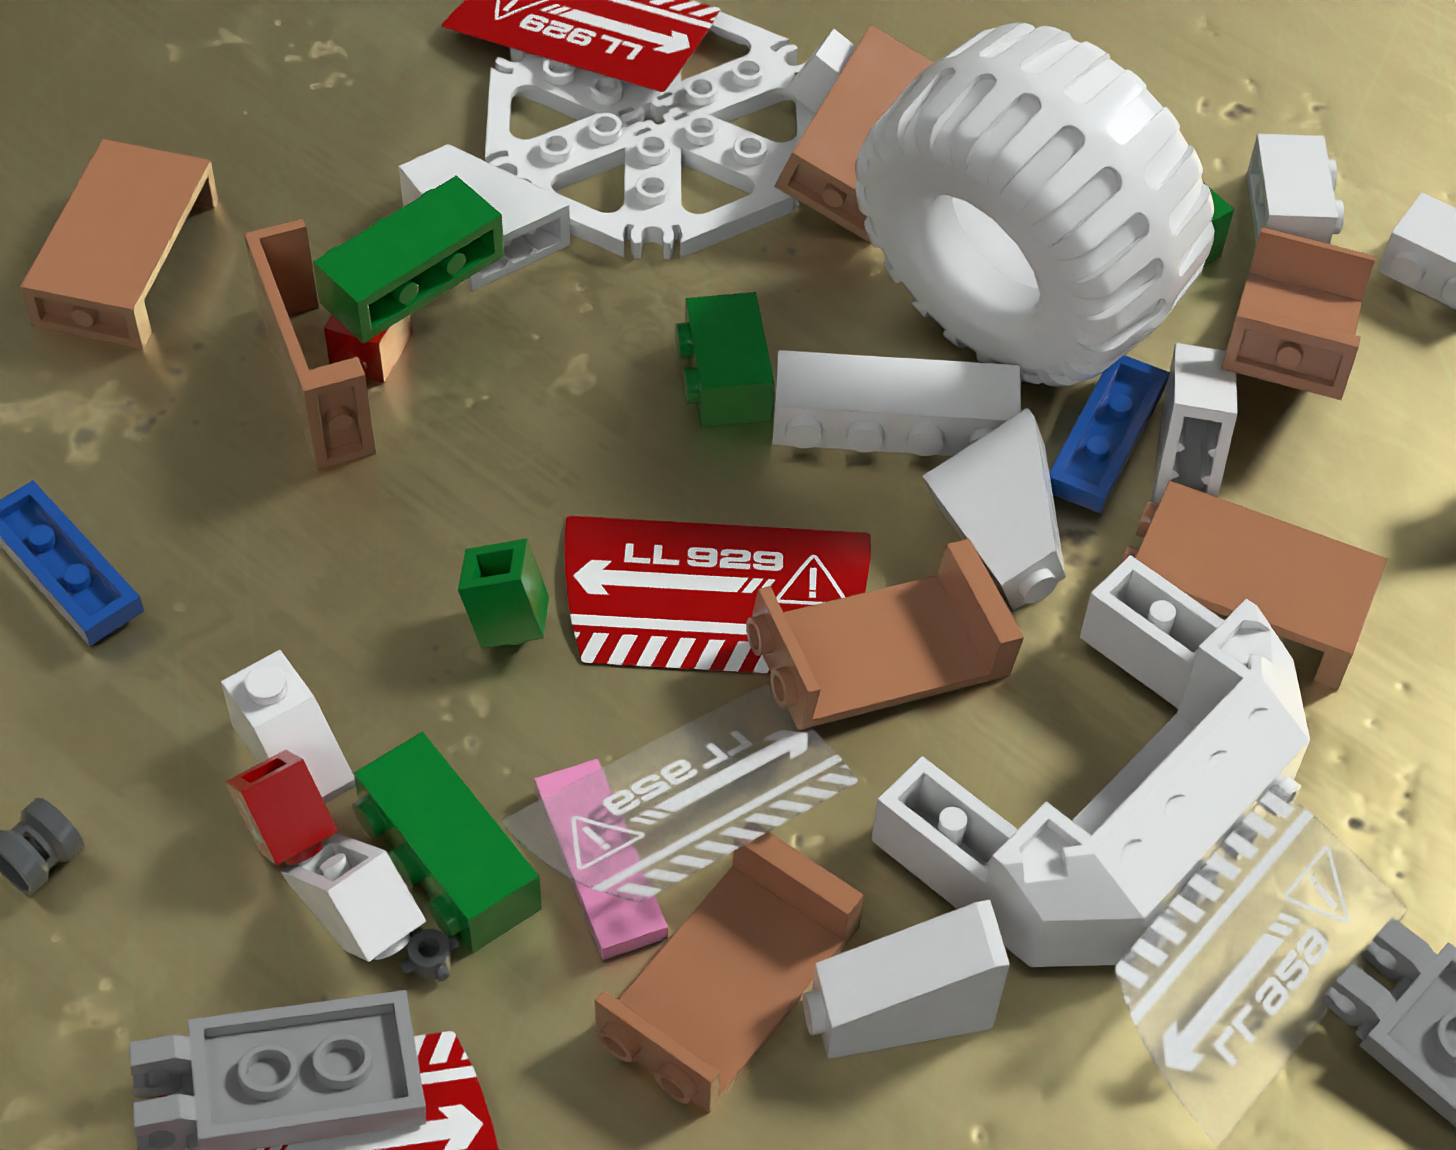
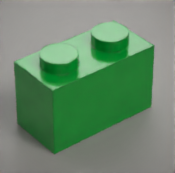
(727, 359)

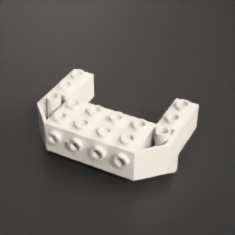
(1100, 881)

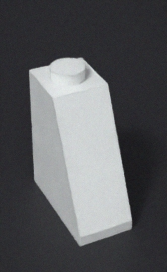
(532, 217)
(1195, 421)
(1005, 505)
(911, 985)

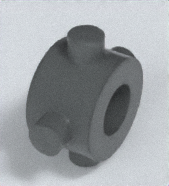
(429, 954)

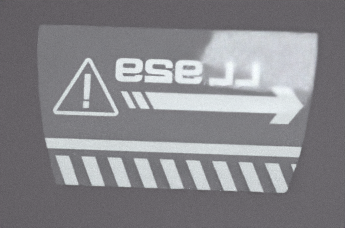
(683, 799)
(1247, 954)

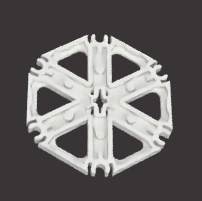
(692, 134)

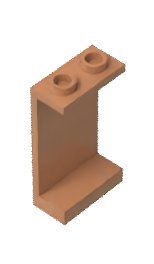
(825, 158)
(114, 242)
(1299, 314)
(329, 398)
(1299, 579)
(887, 642)
(731, 971)

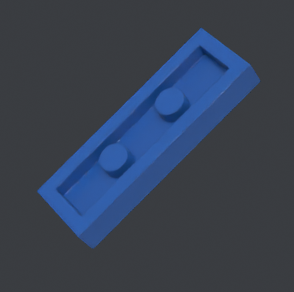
(1107, 432)
(65, 564)

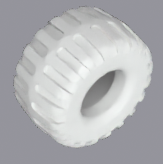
(1036, 202)

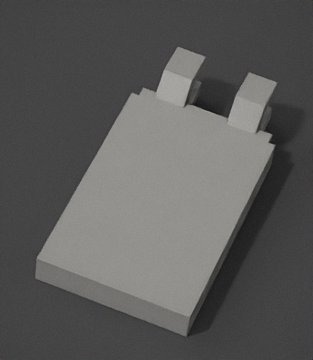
(1414, 1023)
(280, 1076)

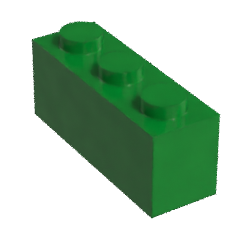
(409, 258)
(446, 843)

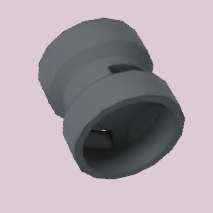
(37, 845)

